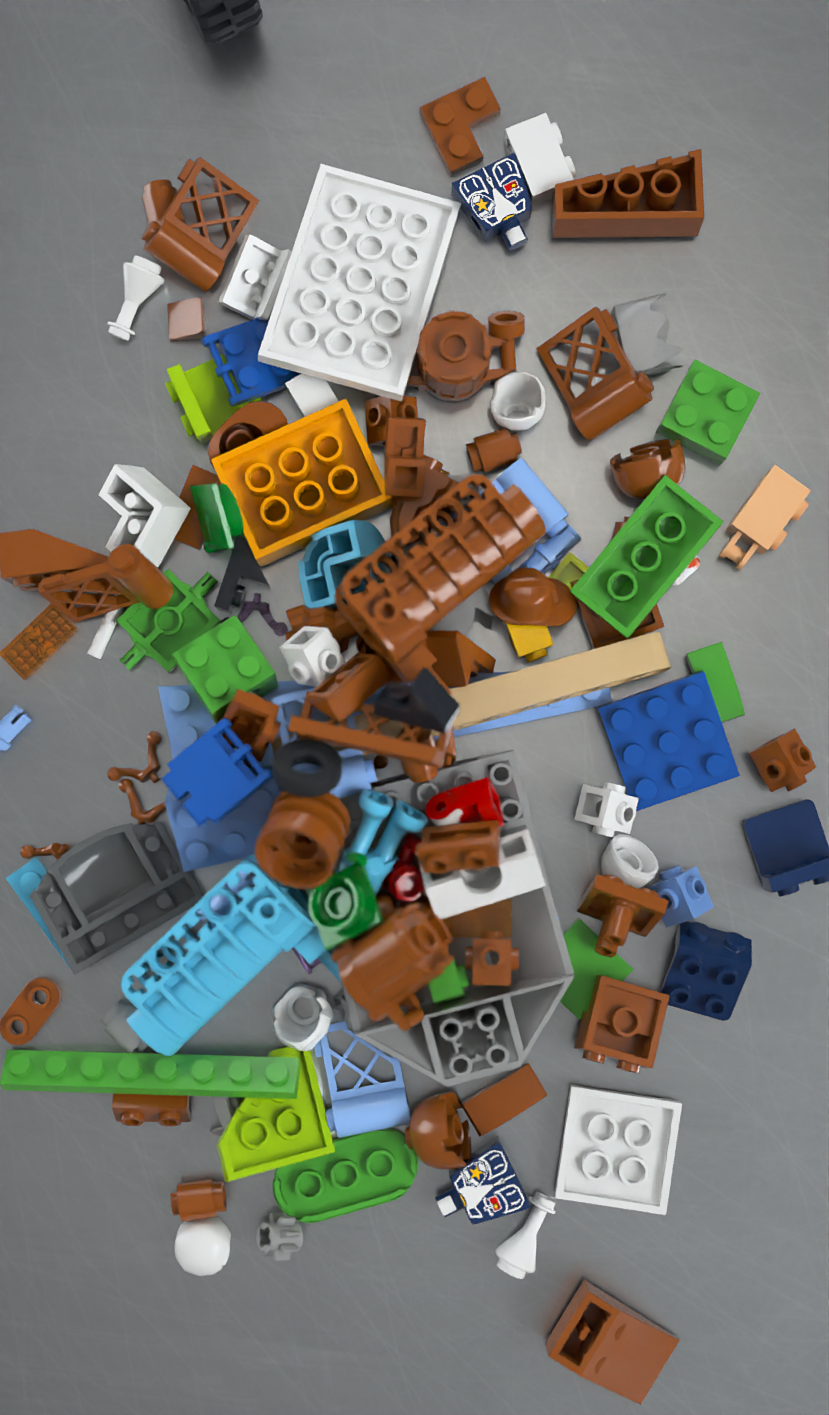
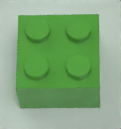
(708, 412)
(221, 664)

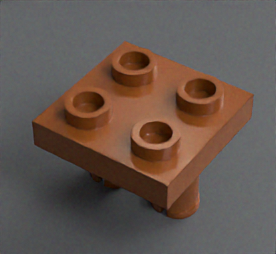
(621, 911)

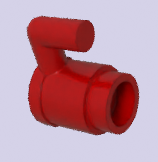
(405, 879)

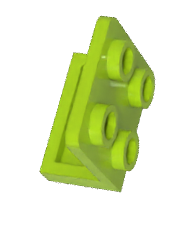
(202, 398)

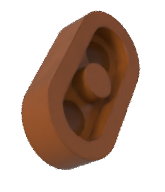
(29, 1011)

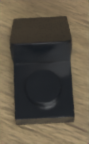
(240, 567)
(420, 704)

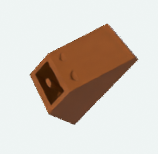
(34, 555)
(610, 1343)

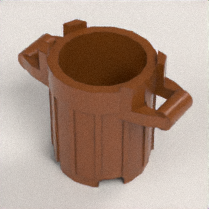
(456, 357)
(393, 962)

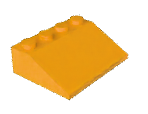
(303, 481)

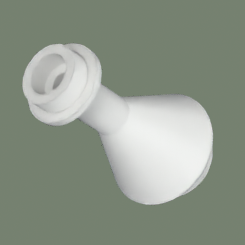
(140, 281)
(518, 1252)

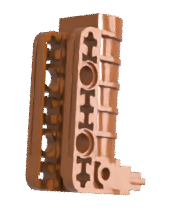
(437, 573)

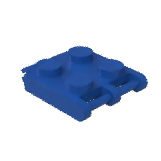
(241, 348)
(215, 775)

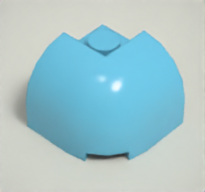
(332, 556)

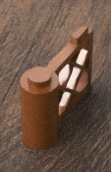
(184, 248)
(615, 394)
(126, 574)

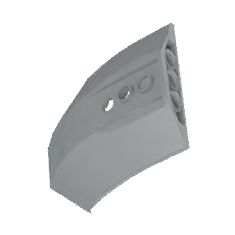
(492, 1024)

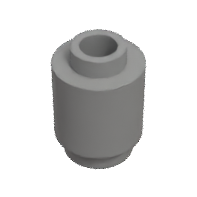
(119, 1028)

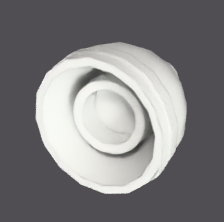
(629, 861)

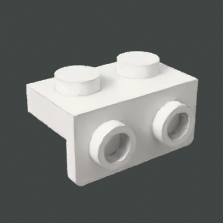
(255, 279)

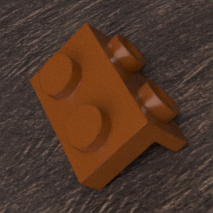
(252, 722)
(459, 847)
(140, 1108)

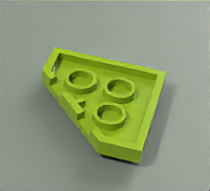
(277, 1130)

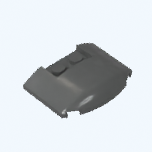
(113, 891)

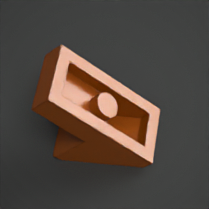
(457, 657)

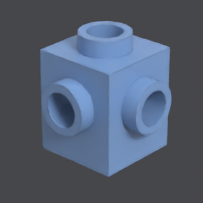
(685, 893)

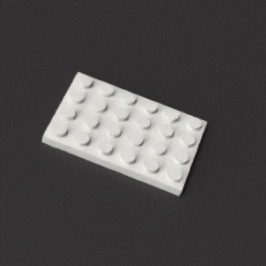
(359, 282)

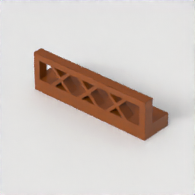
(368, 741)

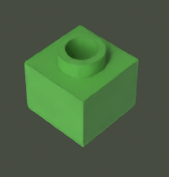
(450, 983)

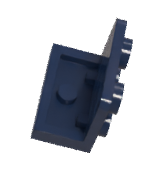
(789, 847)
(707, 970)

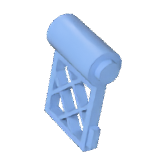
(543, 500)
(356, 772)
(364, 1107)

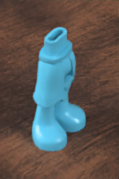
(381, 858)

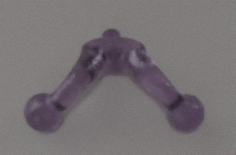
(279, 628)

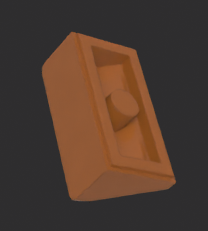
(350, 686)

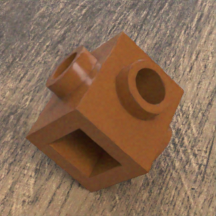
(377, 412)
(783, 761)
(491, 975)

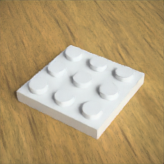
(618, 1149)

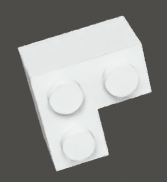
(147, 509)

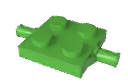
(170, 627)

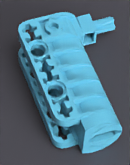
(224, 959)

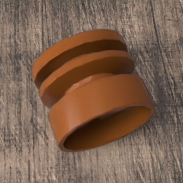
(302, 839)

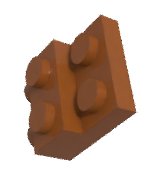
(622, 1024)

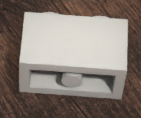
(539, 156)

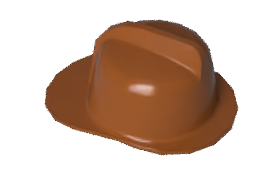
(246, 425)
(532, 599)

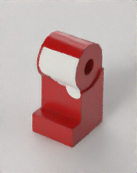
(466, 804)

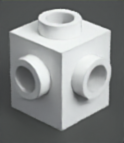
(312, 655)
(606, 809)

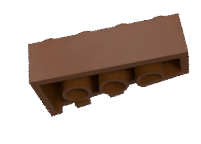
(635, 202)

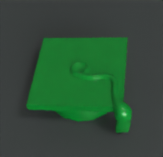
(217, 515)
(344, 904)

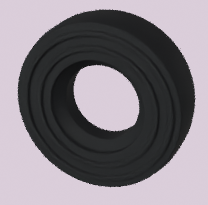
(303, 783)

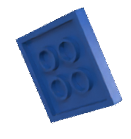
(669, 740)

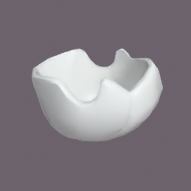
(518, 401)
(202, 1246)

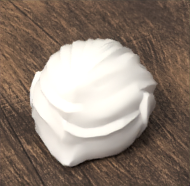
(301, 1016)

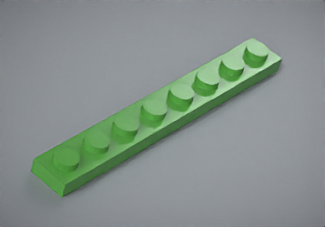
(151, 1074)

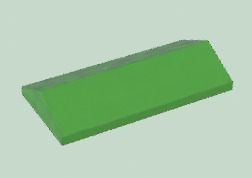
(646, 556)

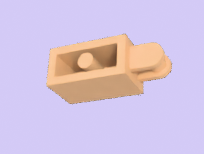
(765, 515)

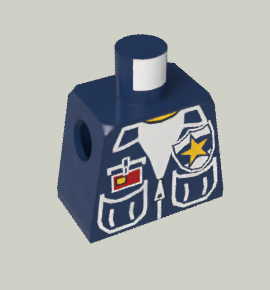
(496, 201)
(484, 1186)

